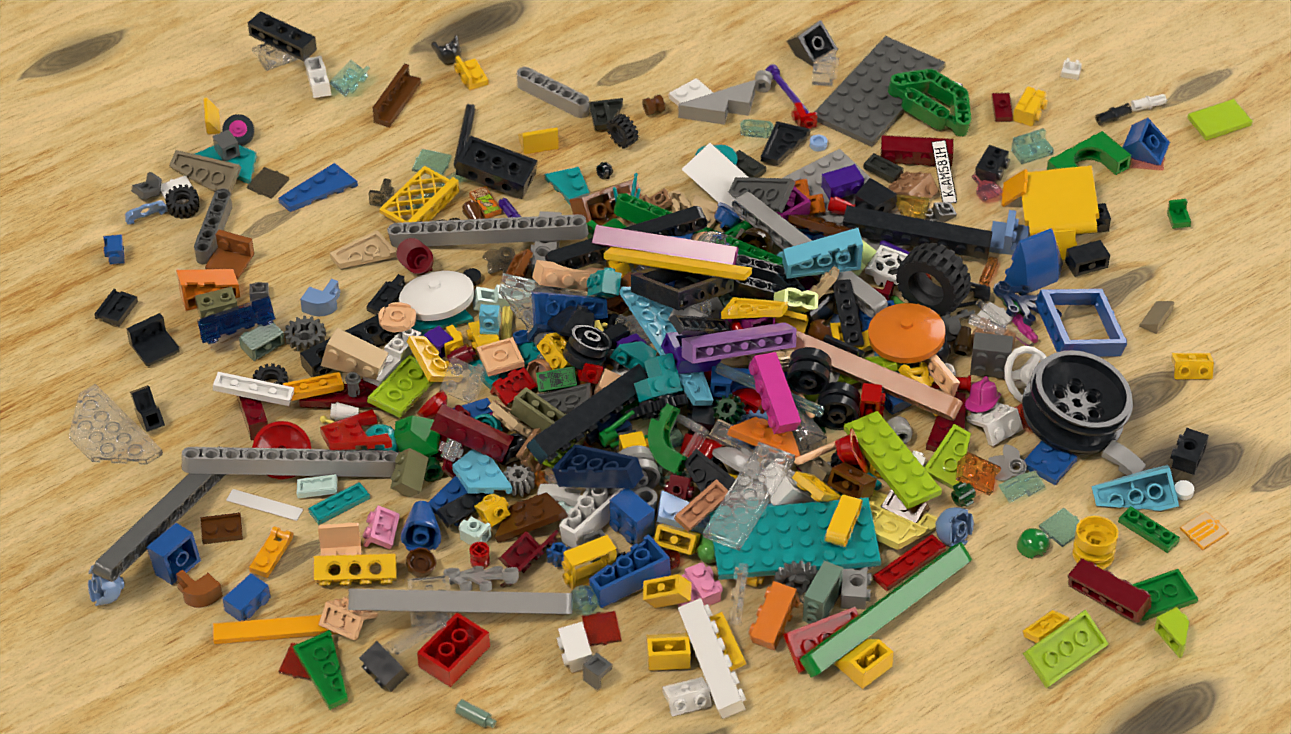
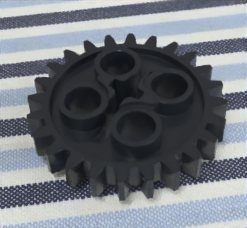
(650, 408)

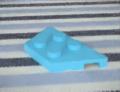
(480, 474)

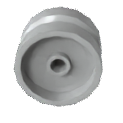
(648, 465)

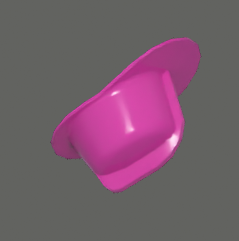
(982, 396)

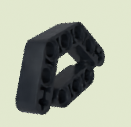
(763, 281)

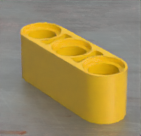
(843, 520)

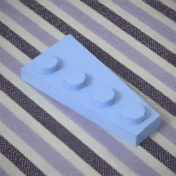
(669, 506)

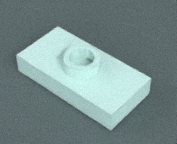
(317, 486)

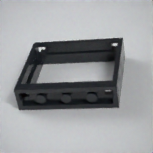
(652, 285)

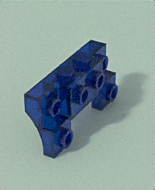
(239, 317)

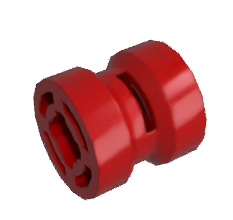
(479, 554)

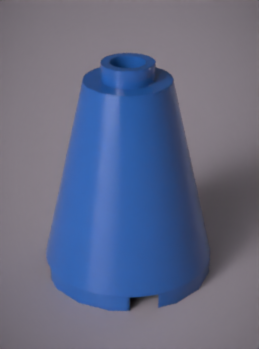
(421, 528)

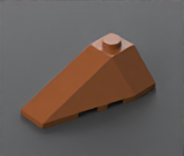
(600, 203)

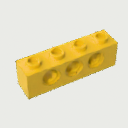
(323, 564)

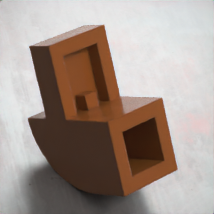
(199, 592)

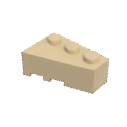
(353, 354)

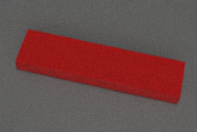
(909, 562)

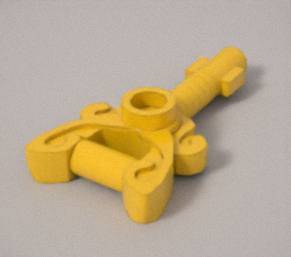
(921, 370)

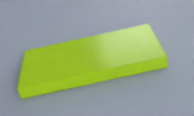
(401, 388)
(1065, 648)

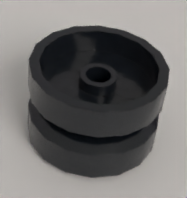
(586, 346)
(809, 371)
(840, 405)

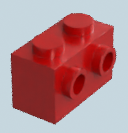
(871, 399)

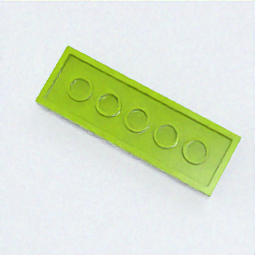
(893, 460)

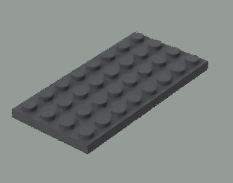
(862, 101)

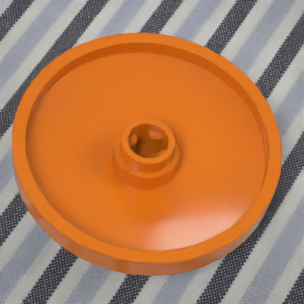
(906, 333)

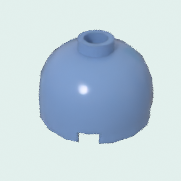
(954, 526)
(102, 590)

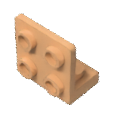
(340, 539)
(344, 621)

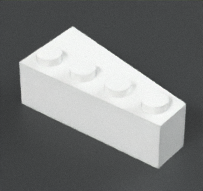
(588, 515)

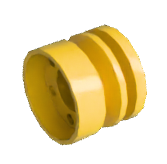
(1095, 541)

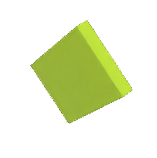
(1219, 119)

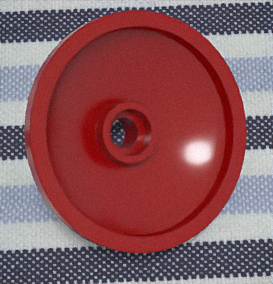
(282, 435)

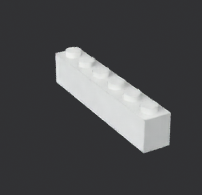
(712, 659)

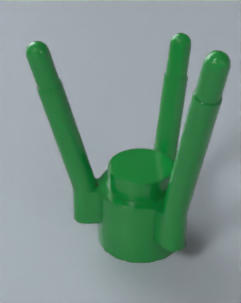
(609, 435)

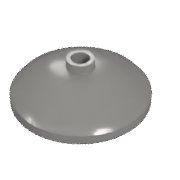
(732, 456)

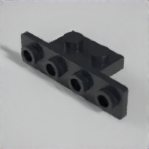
(848, 313)

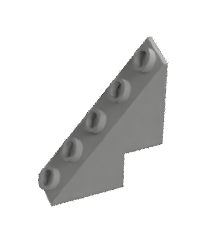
(717, 105)

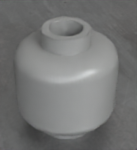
(901, 428)

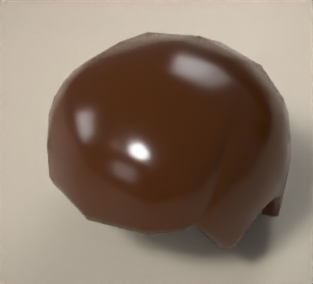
(818, 330)
(420, 562)

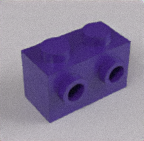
(842, 182)

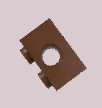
(851, 481)

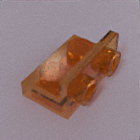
(977, 472)

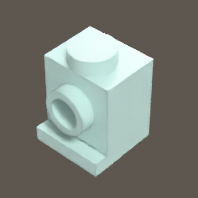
(474, 531)

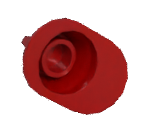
(850, 452)

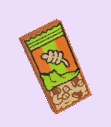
(487, 204)

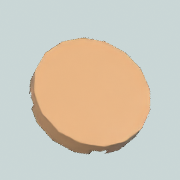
(397, 317)

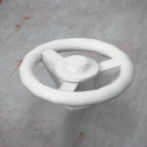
(1021, 377)

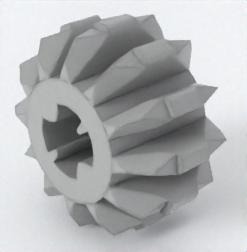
(520, 479)

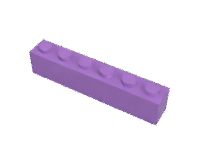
(738, 342)

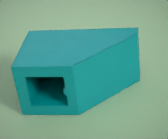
(633, 354)

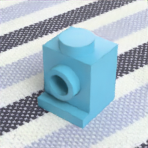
(489, 319)

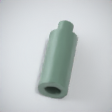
(474, 714)

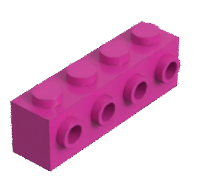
(774, 392)

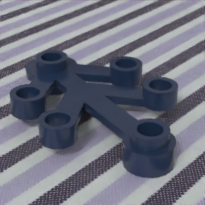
(1024, 301)

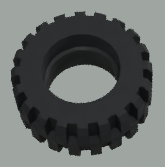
(944, 267)

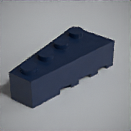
(597, 469)

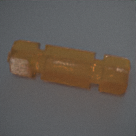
(988, 271)

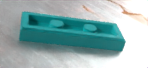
(339, 503)

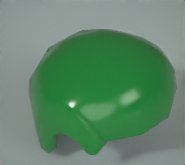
(1033, 543)

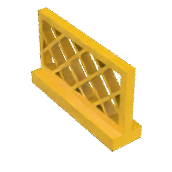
(431, 206)

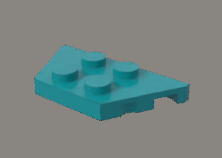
(245, 160)

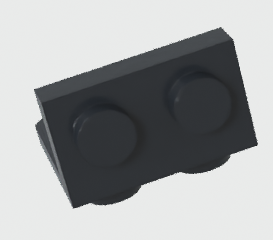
(151, 340)

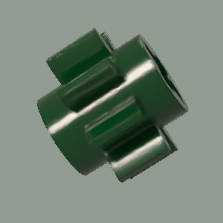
(963, 494)

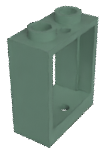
(822, 593)

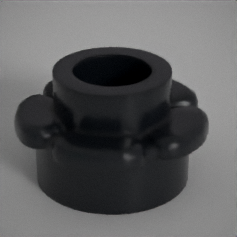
(604, 170)

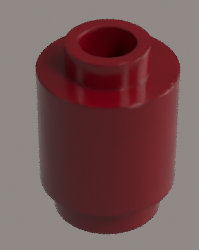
(464, 353)

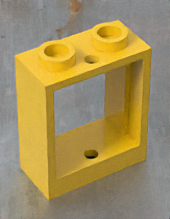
(600, 547)

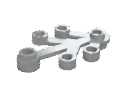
(481, 577)

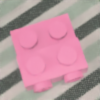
(703, 584)

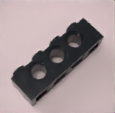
(282, 36)

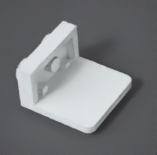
(997, 422)

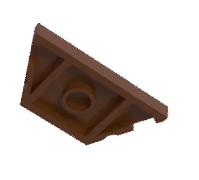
(530, 515)

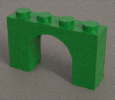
(1097, 148)

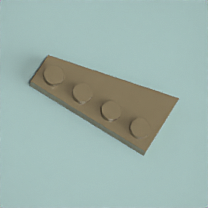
(206, 171)

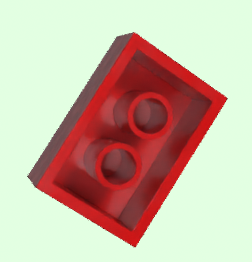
(453, 649)

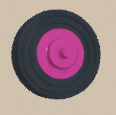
(240, 127)

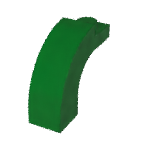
(660, 442)

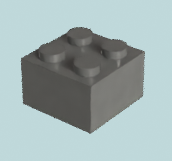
(990, 354)

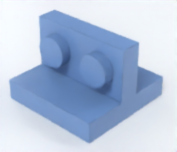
(1007, 235)

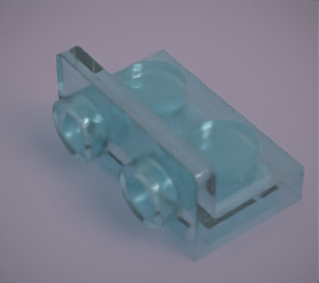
(1031, 146)

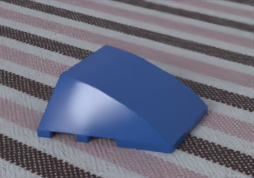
(1035, 262)

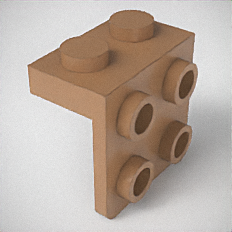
(915, 184)

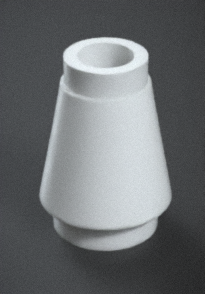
(341, 411)

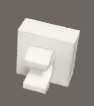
(1071, 69)

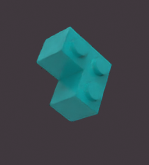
(661, 379)

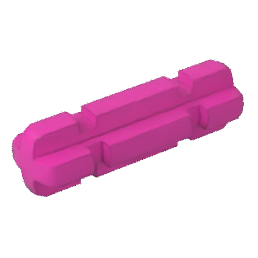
(1025, 329)

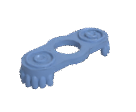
(158, 206)

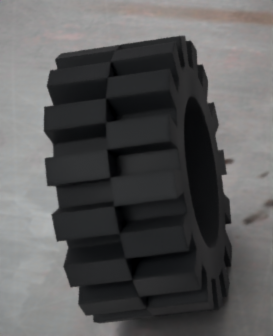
(622, 130)
(182, 193)
(271, 372)

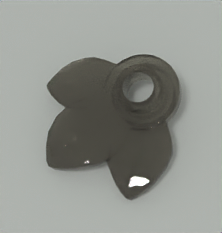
(498, 261)

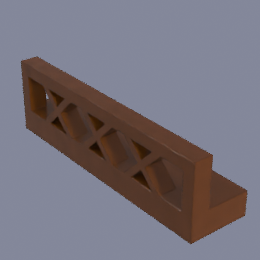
(395, 97)

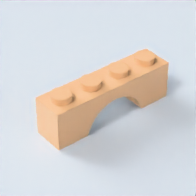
(555, 275)

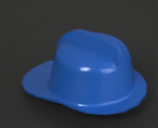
(727, 216)

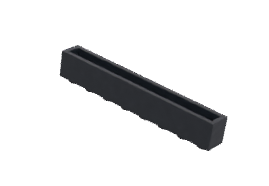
(917, 231)
(586, 416)

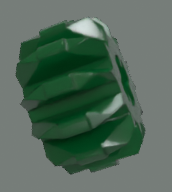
(734, 405)

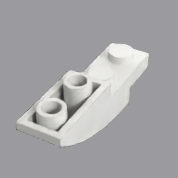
(398, 351)

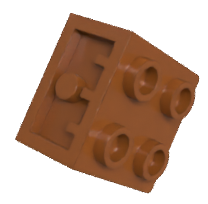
(231, 253)

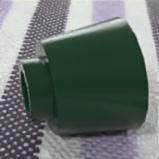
(433, 470)

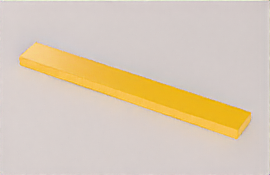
(678, 263)

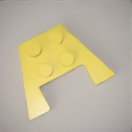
(894, 529)

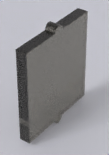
(268, 182)

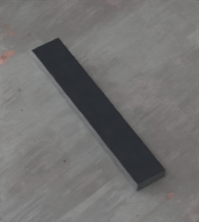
(698, 325)

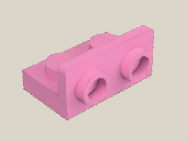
(381, 527)

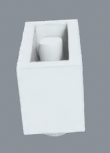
(576, 646)

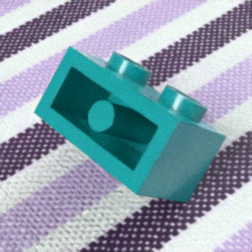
(604, 283)

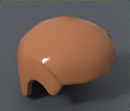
(536, 366)

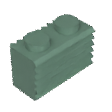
(261, 340)

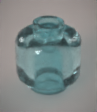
(584, 600)

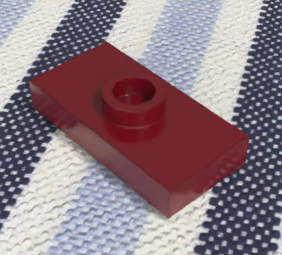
(1002, 107)

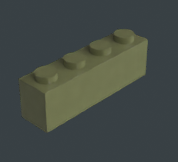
(536, 411)

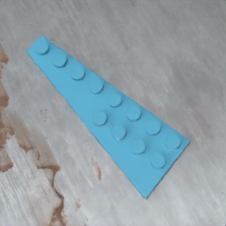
(654, 321)

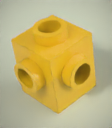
(492, 509)

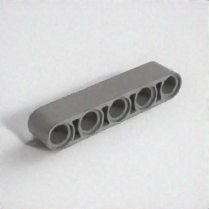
(553, 92)

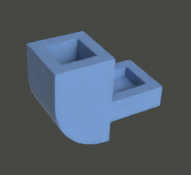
(321, 302)

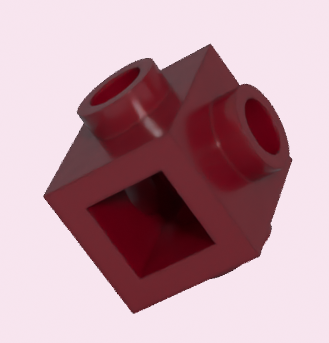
(685, 485)

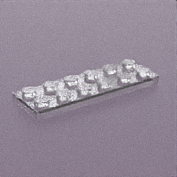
(748, 496)

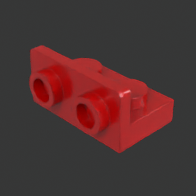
(511, 386)

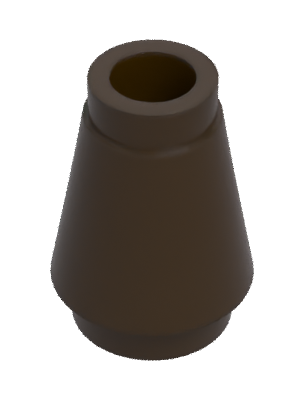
(962, 344)

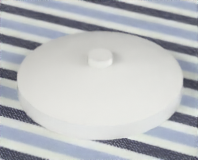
(438, 295)

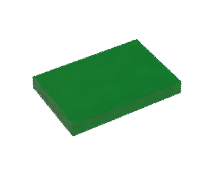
(1167, 592)

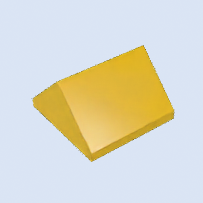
(539, 140)

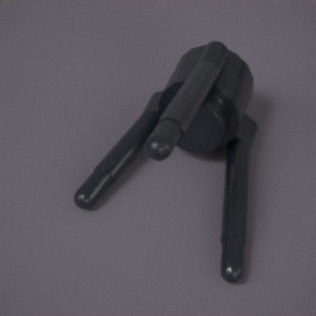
(980, 292)

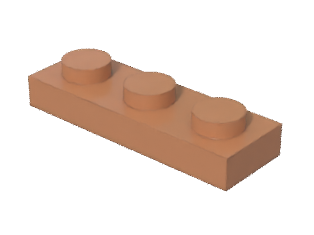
(701, 506)

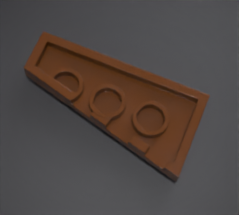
(816, 225)

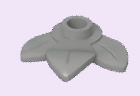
(1007, 462)

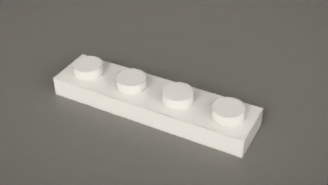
(253, 388)

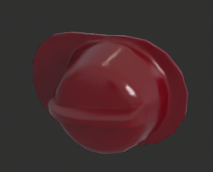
(415, 256)

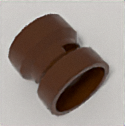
(653, 104)

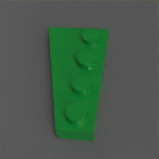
(322, 666)

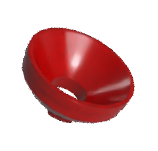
(433, 405)

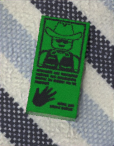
(556, 379)

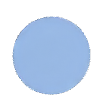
(818, 143)

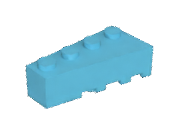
(820, 255)

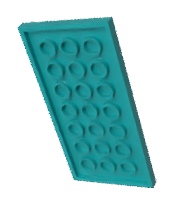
(799, 534)

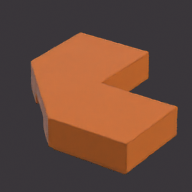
(817, 201)

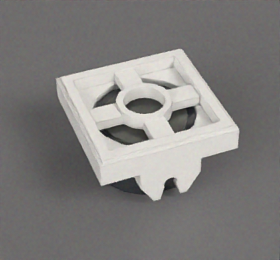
(886, 266)

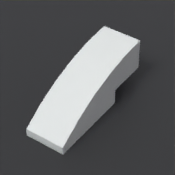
(317, 77)

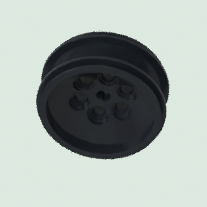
(1077, 402)

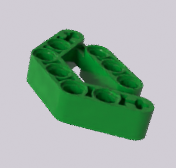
(913, 84)

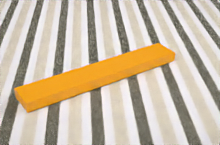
(268, 629)

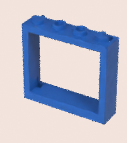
(1100, 347)

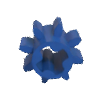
(555, 554)

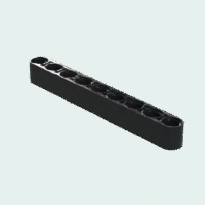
(672, 224)

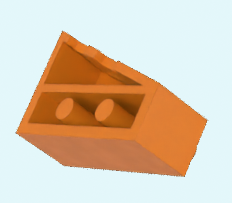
(203, 281)
(774, 615)

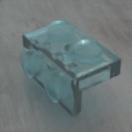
(348, 78)

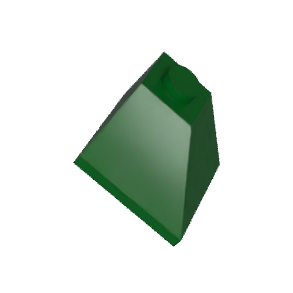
(415, 434)

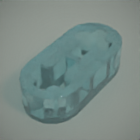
(756, 128)

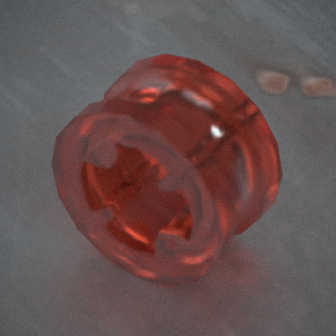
(673, 554)

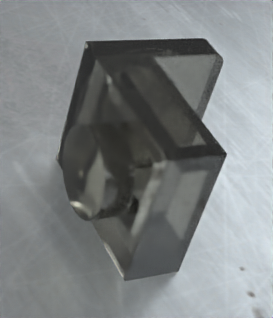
(379, 198)

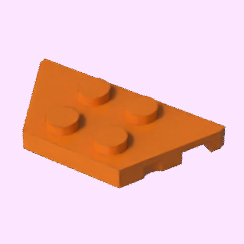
(758, 430)

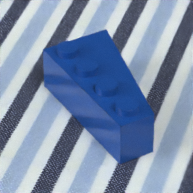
(629, 571)

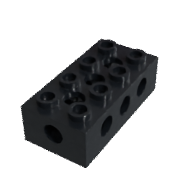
(496, 167)

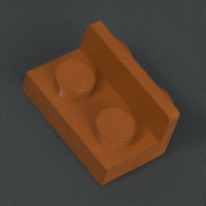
(520, 264)

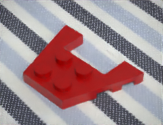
(348, 433)

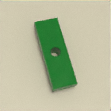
(1148, 529)

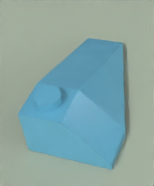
(1143, 490)

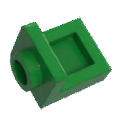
(1178, 213)

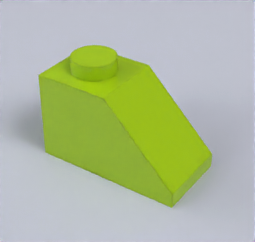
(1173, 630)

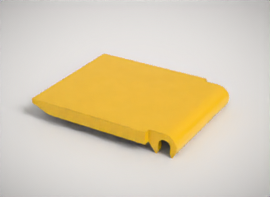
(1061, 200)

